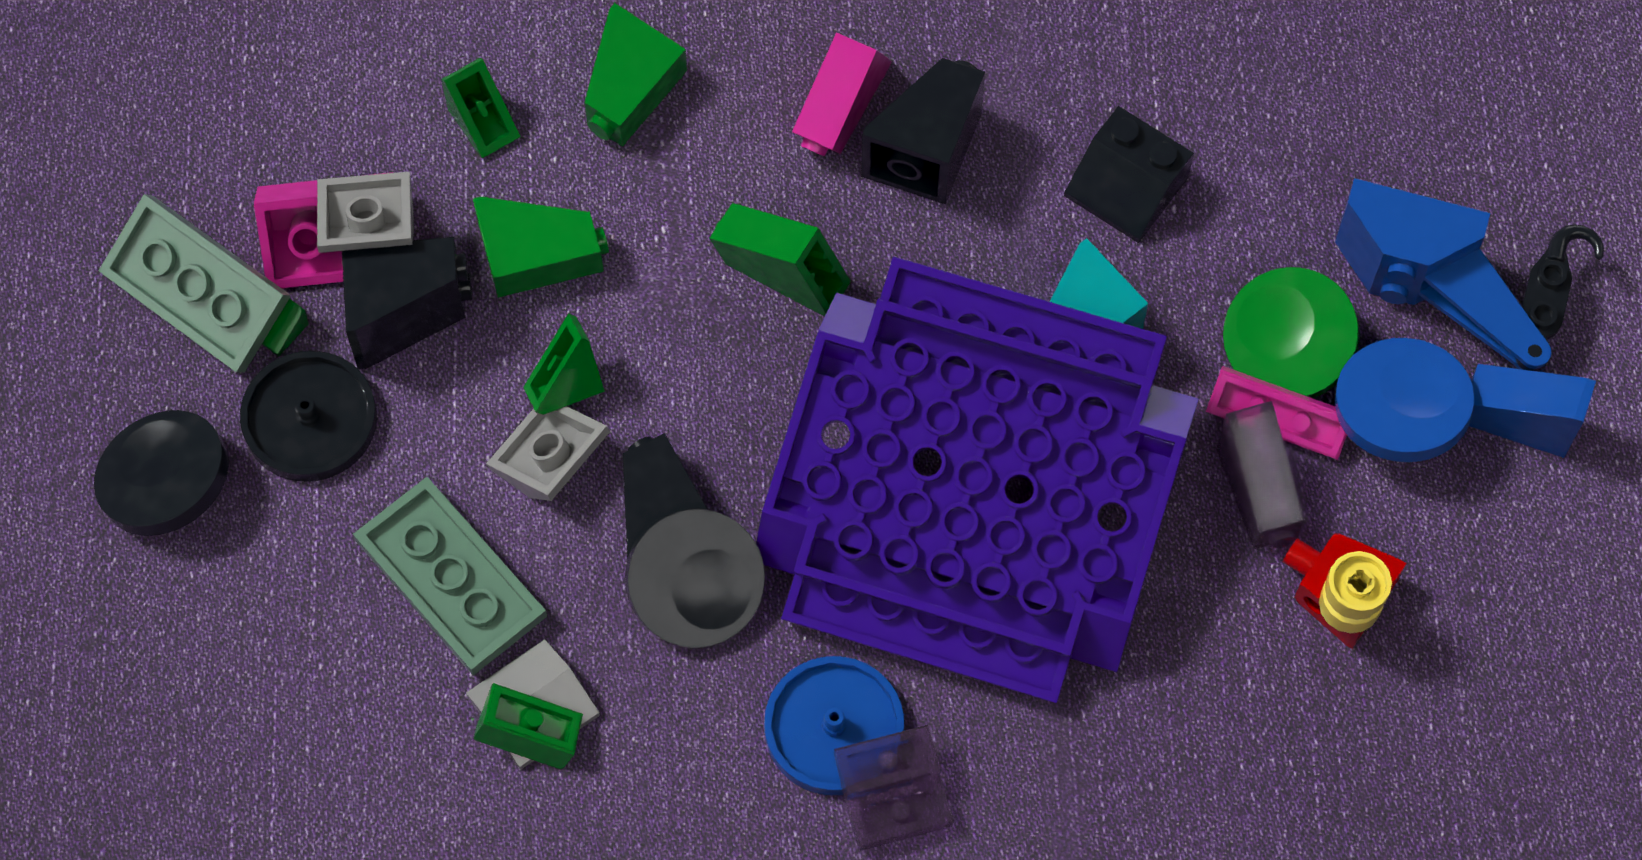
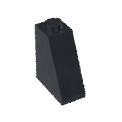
(654, 485)

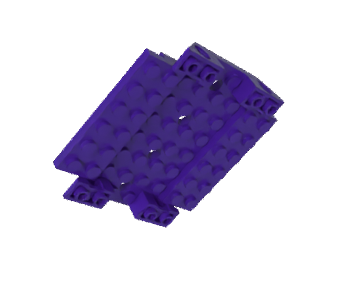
(945, 558)

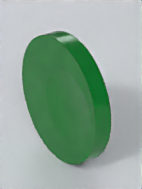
(1292, 330)

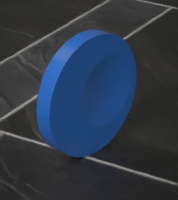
(1404, 399)
(824, 708)

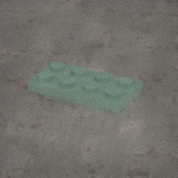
(194, 283)
(450, 575)

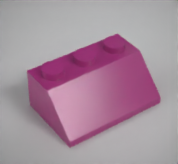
(289, 236)

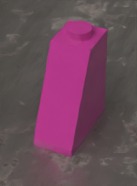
(840, 94)

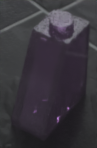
(1260, 476)

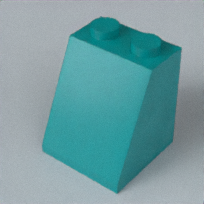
(1099, 289)

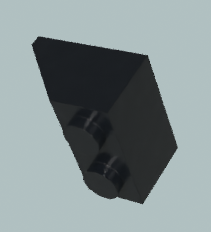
(1129, 174)

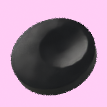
(308, 416)
(161, 473)
(694, 577)

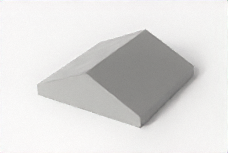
(364, 212)
(547, 451)
(541, 675)

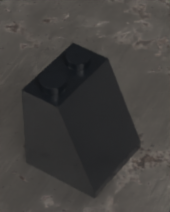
(926, 131)
(402, 295)

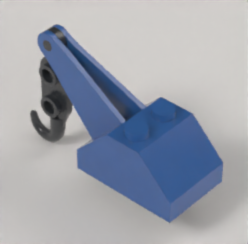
(1431, 251)

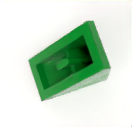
(479, 108)
(564, 371)

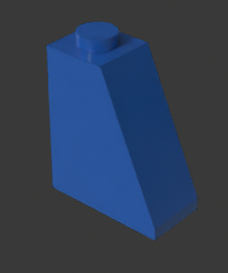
(1530, 406)

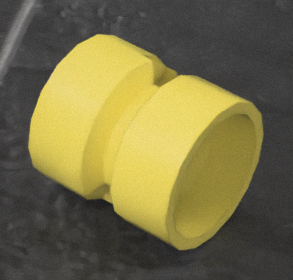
(1355, 592)

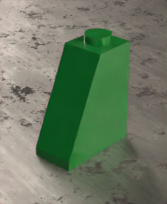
(630, 75)
(537, 244)
(781, 255)

